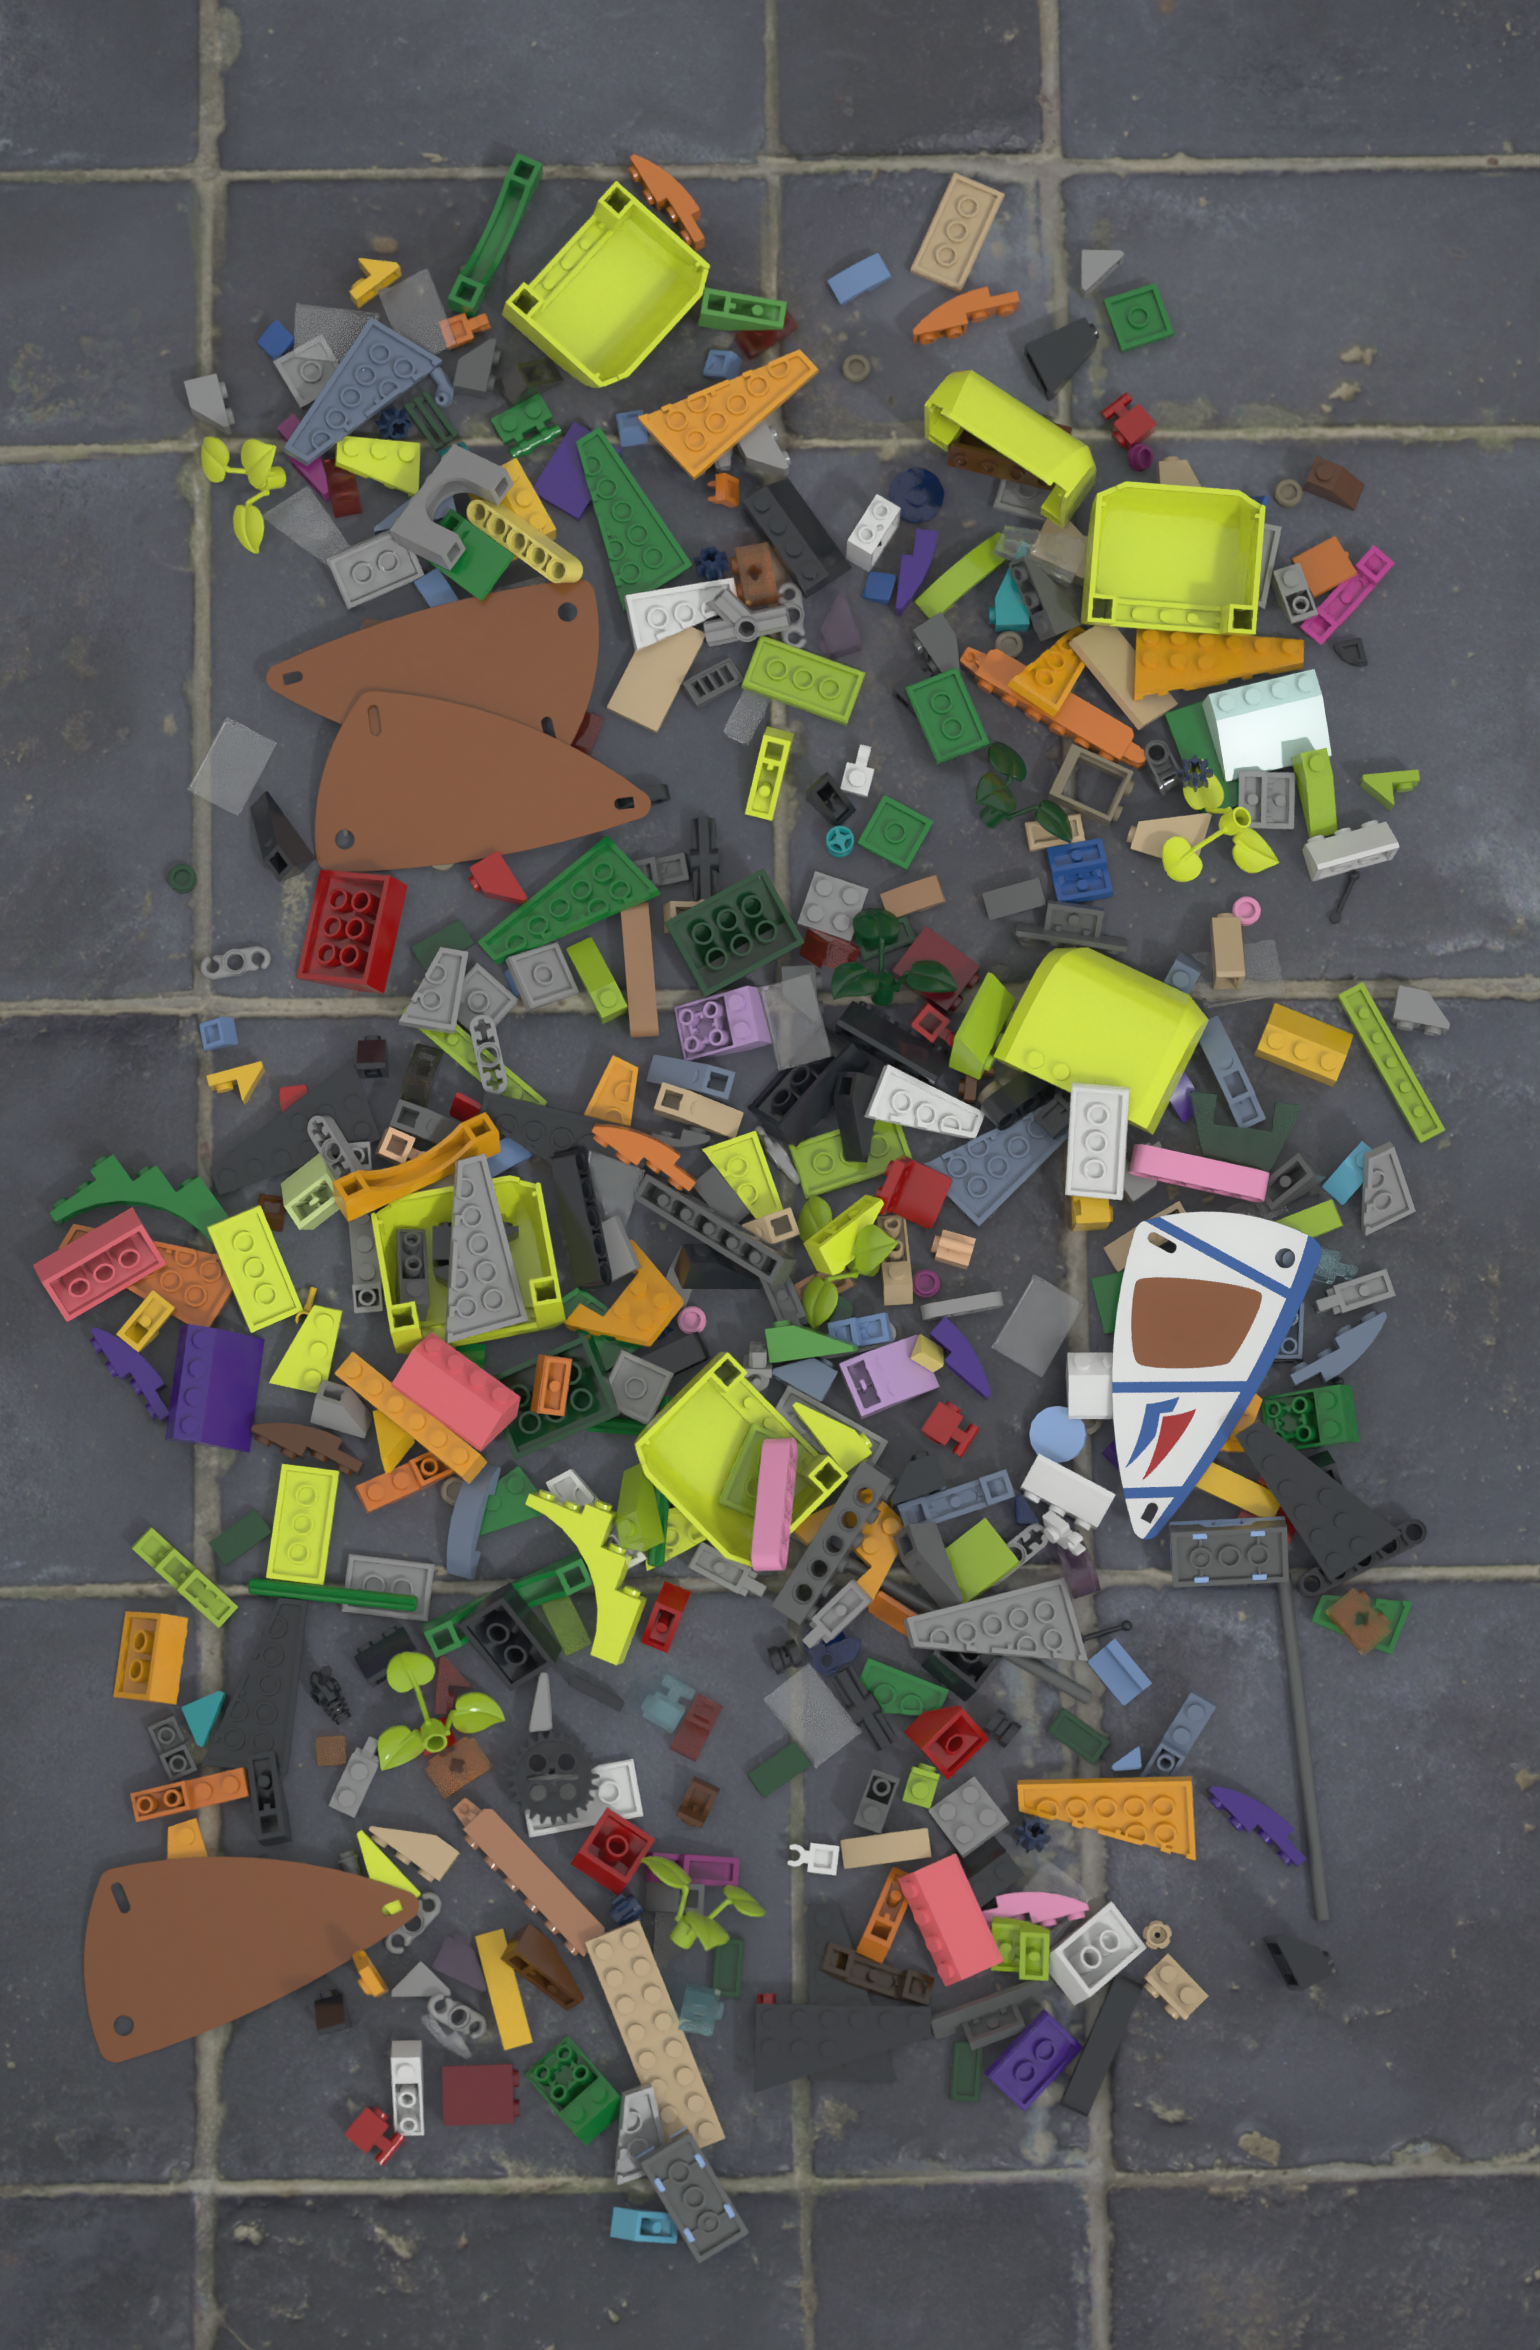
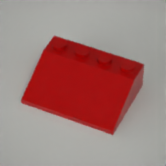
(352, 930)

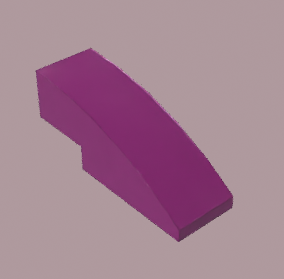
(314, 472)
(701, 1869)

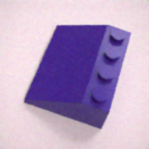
(214, 1388)

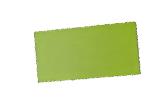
(803, 680)
(823, 1165)

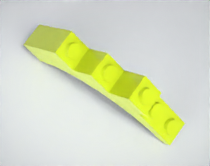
(590, 1531)

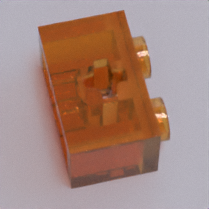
(756, 559)
(1361, 1636)
(451, 1782)

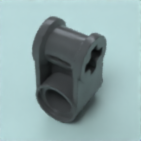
(1162, 769)

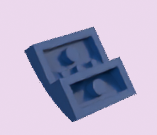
(1079, 871)

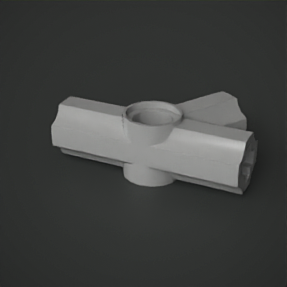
(734, 612)

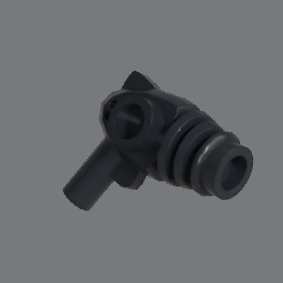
(326, 1691)

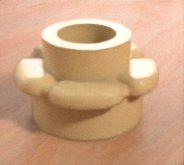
(1149, 1934)

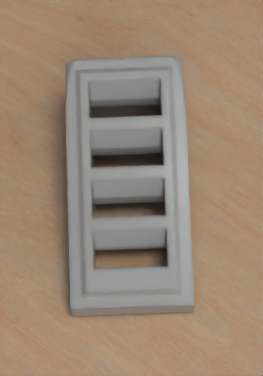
(541, 1715)

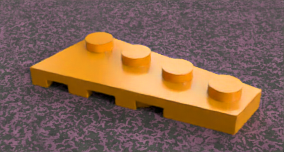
(1051, 676)

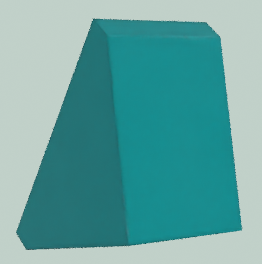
(202, 1716)

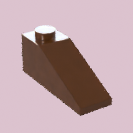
(540, 1963)

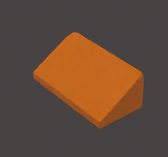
(551, 1385)
(890, 1612)

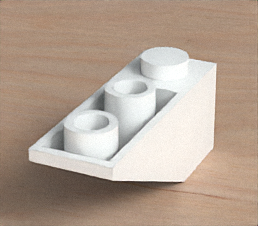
(407, 2087)

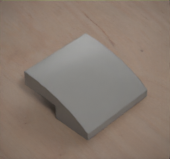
(1268, 798)

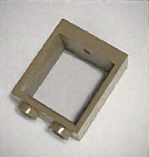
(1099, 763)

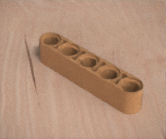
(639, 971)

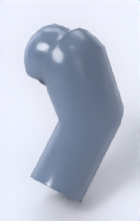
(445, 389)

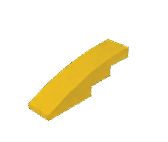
(1238, 1491)
(503, 1990)

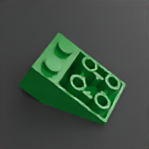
(480, 562)
(1313, 1417)
(576, 2090)

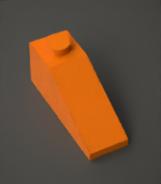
(884, 1919)

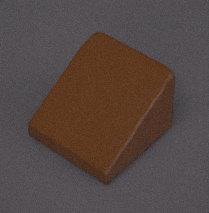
(273, 1210)

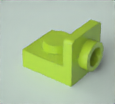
(921, 1786)

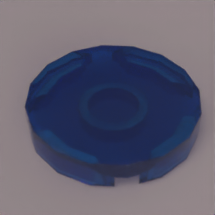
(917, 494)

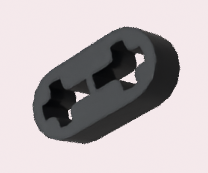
(657, 795)

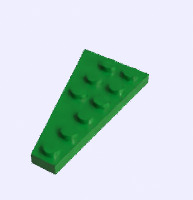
(635, 538)
(583, 894)

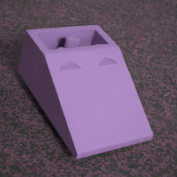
(722, 1024)
(885, 1377)

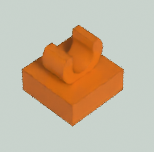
(726, 490)

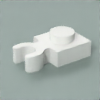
(1059, 1531)
(820, 1858)

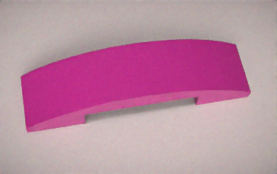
(1348, 596)

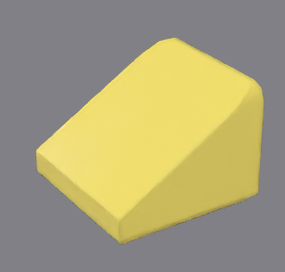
(928, 1354)

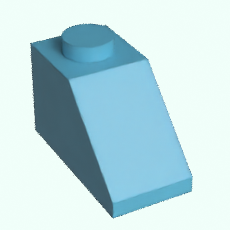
(1348, 1176)
(643, 2225)

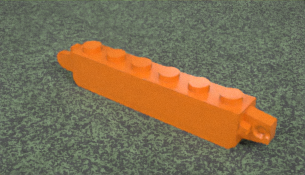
(1076, 718)

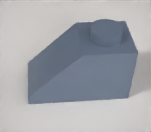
(808, 1376)

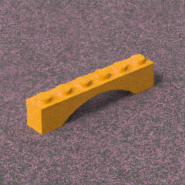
(369, 1190)
(411, 1418)

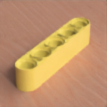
(491, 520)

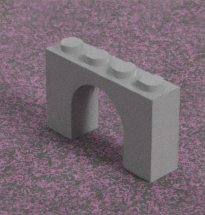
(456, 473)

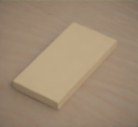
(957, 233)
(1113, 664)
(655, 679)

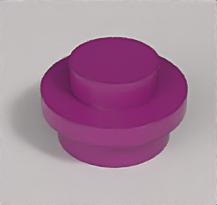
(1140, 457)
(925, 1283)

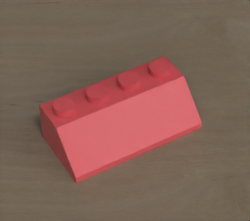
(99, 1264)
(456, 1392)
(950, 1920)

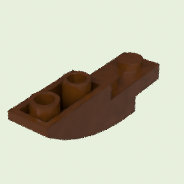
(298, 1439)

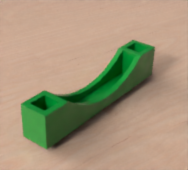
(493, 245)
(538, 1587)

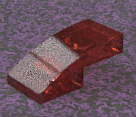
(759, 341)
(342, 490)
(588, 733)
(696, 1727)

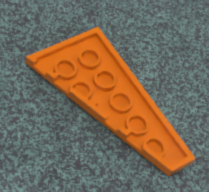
(188, 1281)

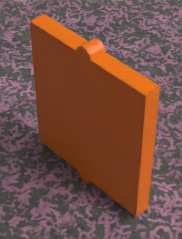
(1325, 566)

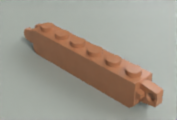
(530, 1875)

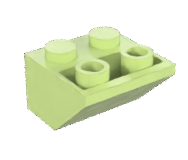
(310, 1194)

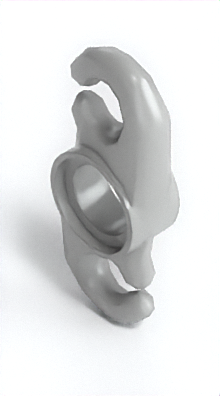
(796, 604)
(222, 960)
(777, 1155)
(426, 1918)
(468, 2018)

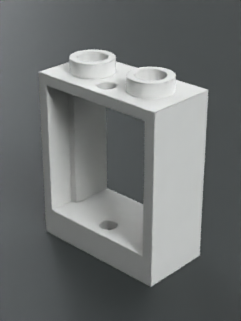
(875, 526)

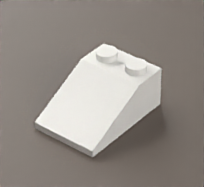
(1093, 1953)

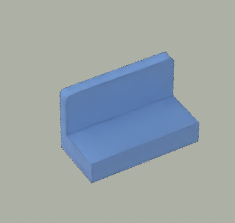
(1119, 1672)

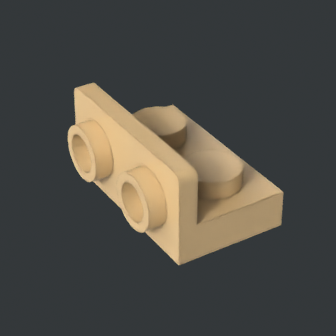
(1174, 1987)

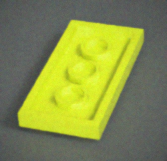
(254, 1268)
(302, 1524)

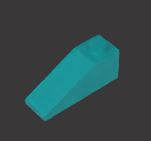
(1008, 608)

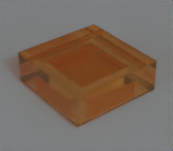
(331, 1750)

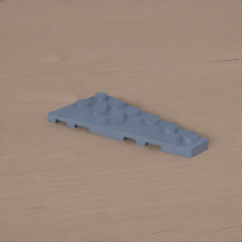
(368, 379)
(996, 1165)

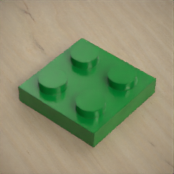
(1138, 318)
(895, 833)

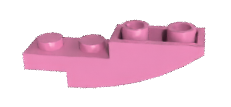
(1042, 1907)

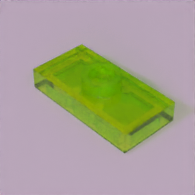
(566, 1625)

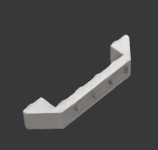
(366, 1272)

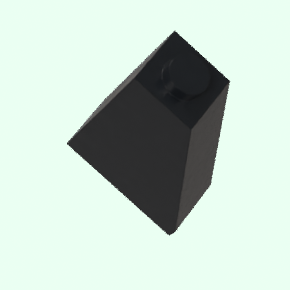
(1061, 354)

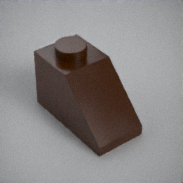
(1333, 483)

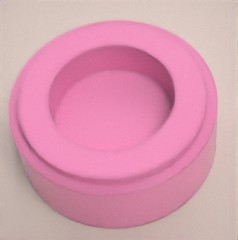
(1247, 909)
(691, 1320)

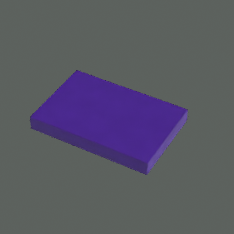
(563, 478)
(1033, 2060)

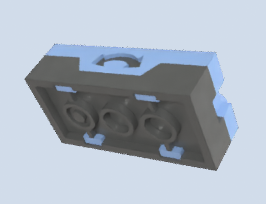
(1229, 1551)
(692, 2195)

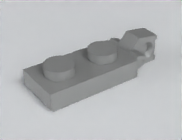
(1357, 1293)
(725, 1572)
(837, 1614)
(356, 1779)

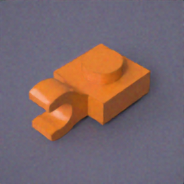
(464, 328)

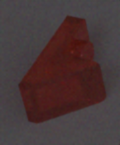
(827, 950)
(447, 1677)

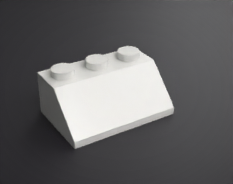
(1349, 850)
(1089, 1385)
(1066, 1493)

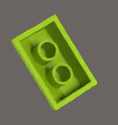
(982, 1028)

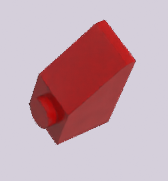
(496, 880)
(666, 1617)

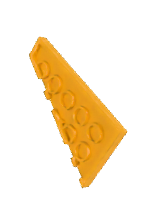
(718, 417)
(1201, 660)
(1128, 1809)

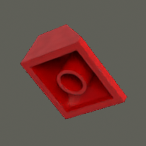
(946, 1738)

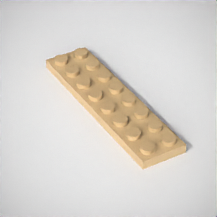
(652, 2032)

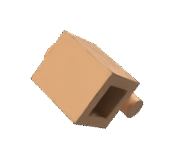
(396, 1147)
(953, 1249)

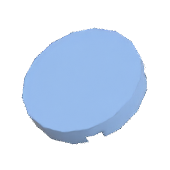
(1056, 1435)

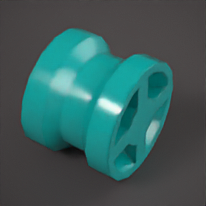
(838, 836)

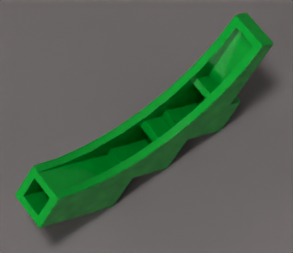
(151, 1189)

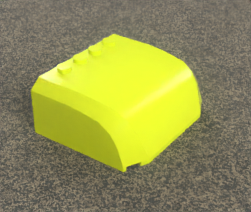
(609, 292)
(1015, 431)
(1173, 559)
(1104, 1026)
(531, 1254)
(695, 1445)

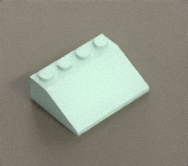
(1267, 723)

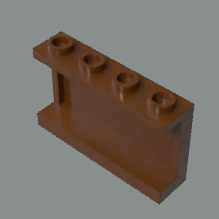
(977, 456)

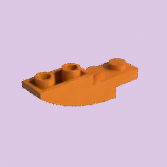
(665, 192)
(952, 317)
(634, 1145)
(402, 1482)
(190, 1794)

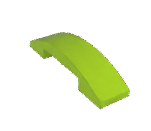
(960, 578)

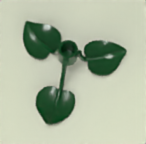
(1001, 802)
(854, 980)

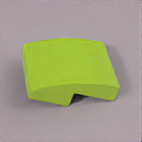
(1022, 1947)

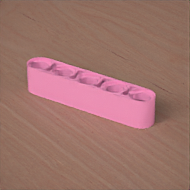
(1198, 1173)
(774, 1504)

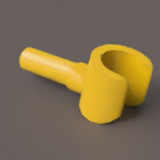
(309, 1304)

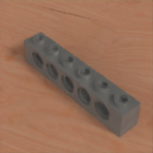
(715, 1229)
(790, 1599)

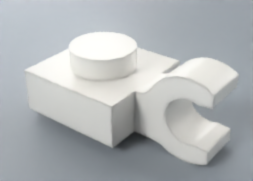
(858, 776)

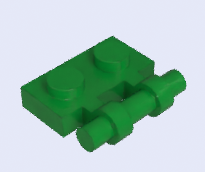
(523, 419)

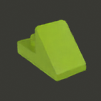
(1382, 784)

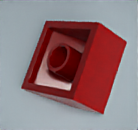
(612, 1851)

